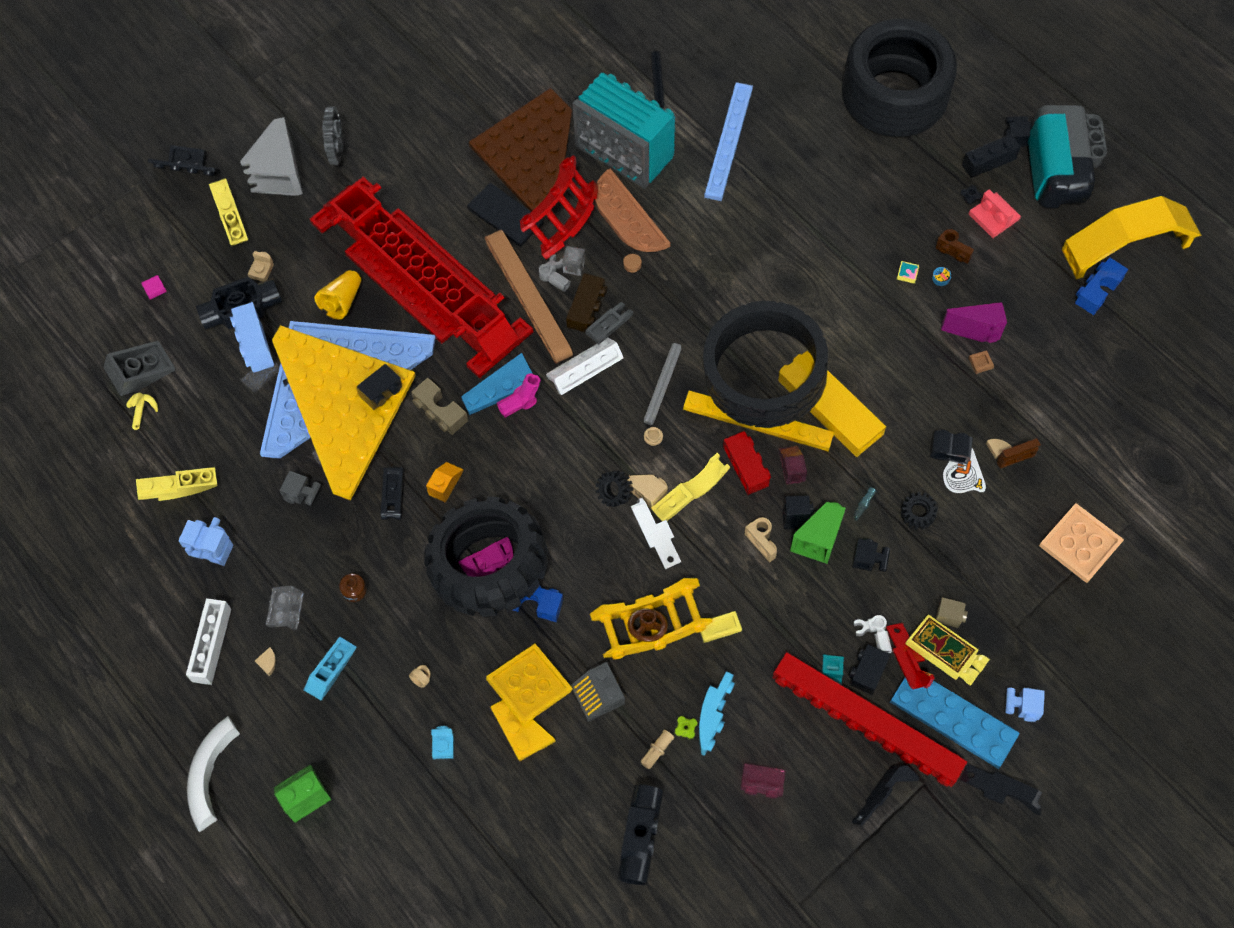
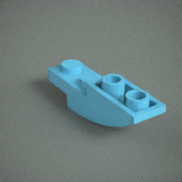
(710, 718)

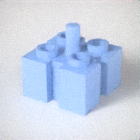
(206, 542)

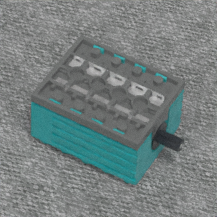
(624, 129)

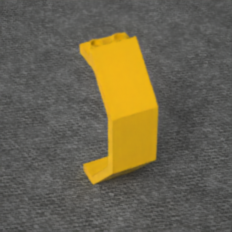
(1126, 226)

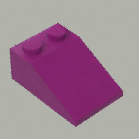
(976, 322)

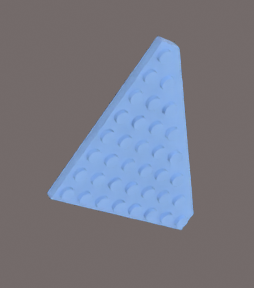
(285, 423)

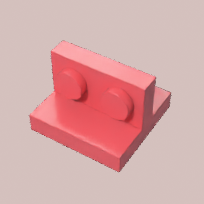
(994, 214)

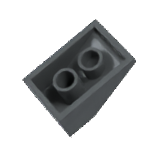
(137, 367)

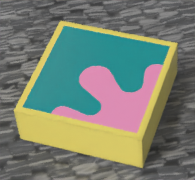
(907, 272)

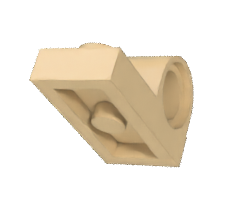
(760, 539)

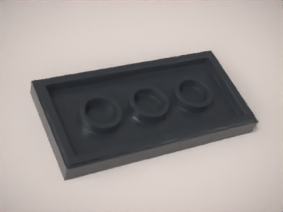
(502, 213)

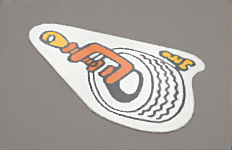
(964, 477)

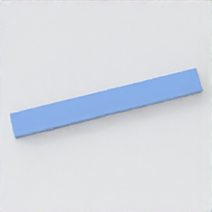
(728, 142)

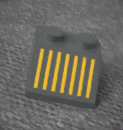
(598, 692)

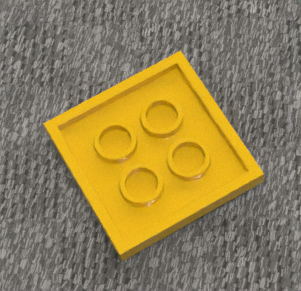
(529, 684)

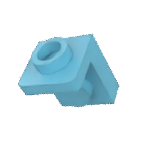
(442, 743)

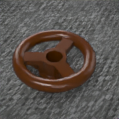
(648, 622)

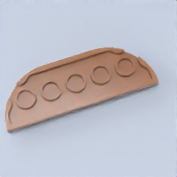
(627, 216)

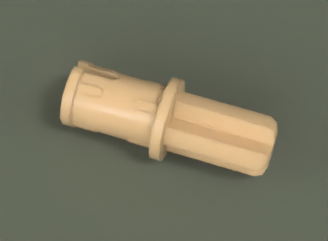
(657, 749)

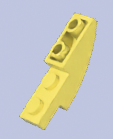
(228, 212)
(178, 485)

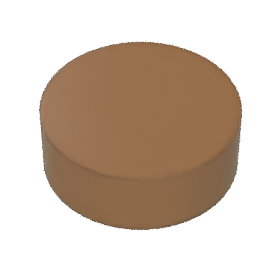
(632, 263)

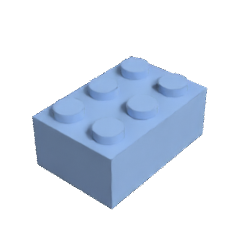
(251, 337)

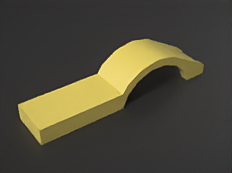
(690, 490)

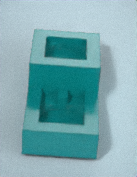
(833, 667)

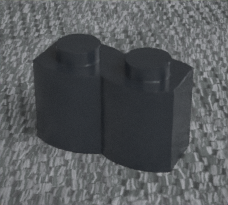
(951, 446)

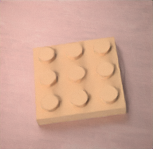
(1081, 542)

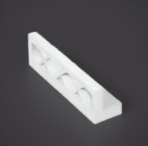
(585, 365)

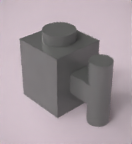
(297, 487)

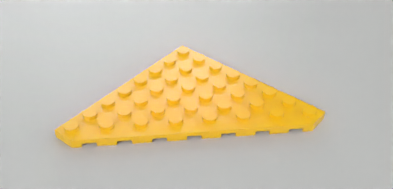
(337, 419)

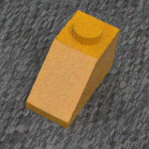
(443, 481)

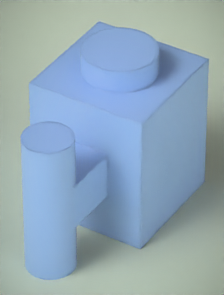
(1029, 703)

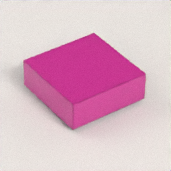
(153, 287)

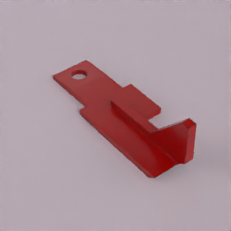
(909, 658)

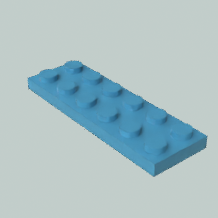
(957, 721)

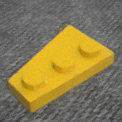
(523, 738)

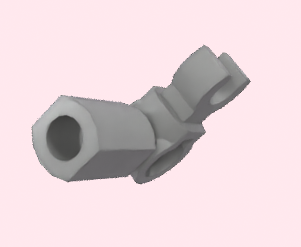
(548, 272)

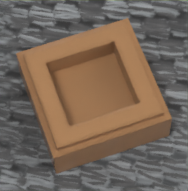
(981, 362)

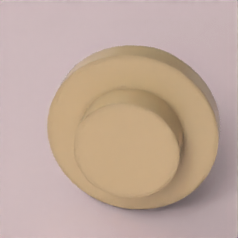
(653, 436)

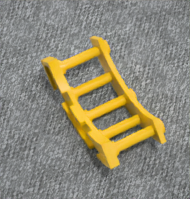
(684, 587)

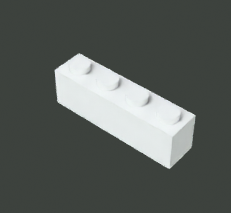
(208, 641)

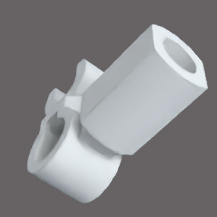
(878, 625)

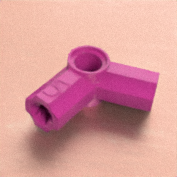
(522, 396)

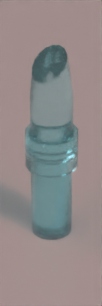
(864, 503)

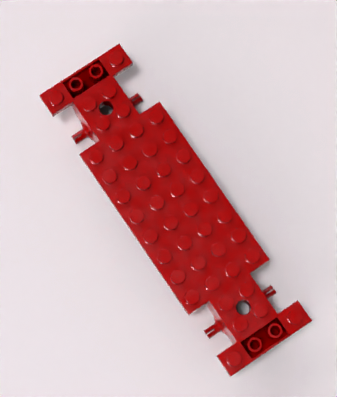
(422, 275)

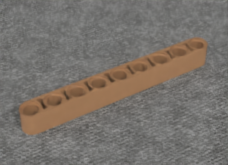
(529, 296)

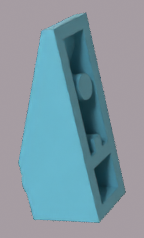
(329, 668)

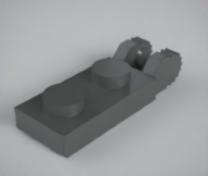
(608, 323)

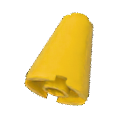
(338, 294)

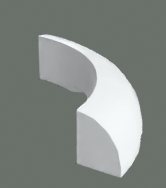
(201, 771)

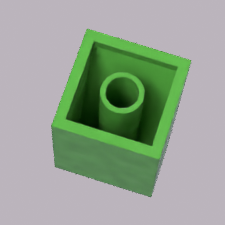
(819, 533)
(301, 794)

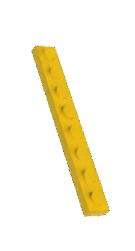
(794, 431)

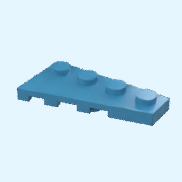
(497, 386)

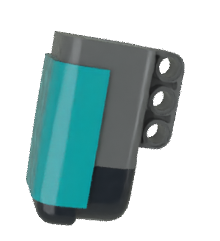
(1063, 154)

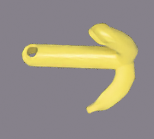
(138, 401)

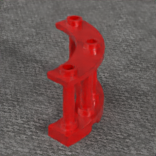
(578, 216)

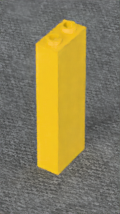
(837, 408)

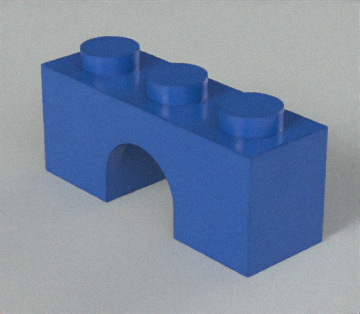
(1108, 275)
(548, 602)

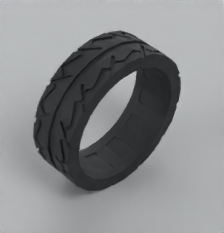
(761, 317)

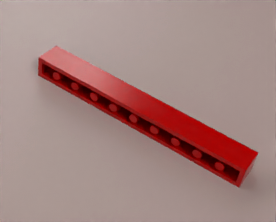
(870, 720)

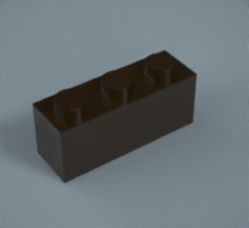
(586, 302)

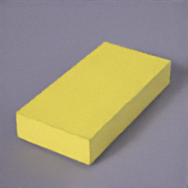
(721, 627)

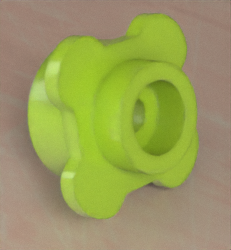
(681, 731)

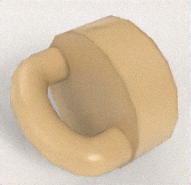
(419, 678)

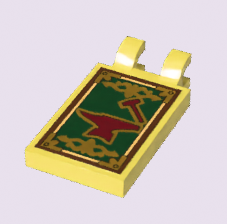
(947, 650)

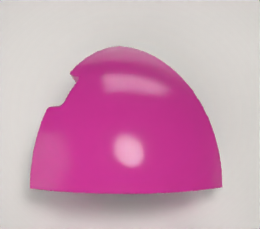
(489, 559)

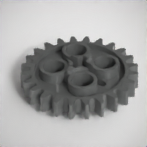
(333, 135)

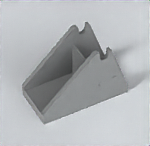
(273, 162)

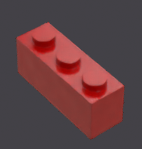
(746, 462)

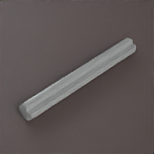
(662, 384)

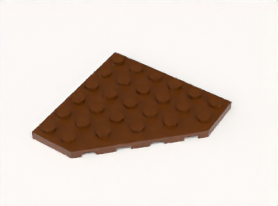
(528, 147)

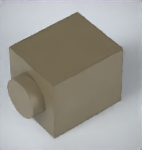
(951, 612)

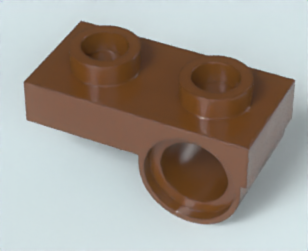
(954, 248)

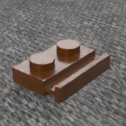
(1018, 453)

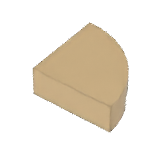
(997, 446)
(267, 661)

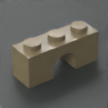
(449, 418)

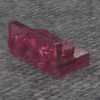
(763, 780)

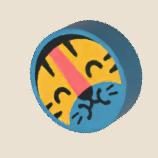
(941, 276)

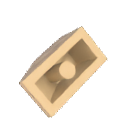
(649, 488)

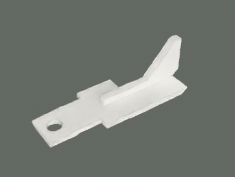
(657, 535)

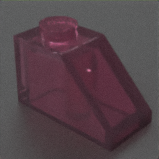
(793, 464)

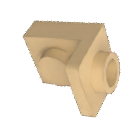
(261, 266)

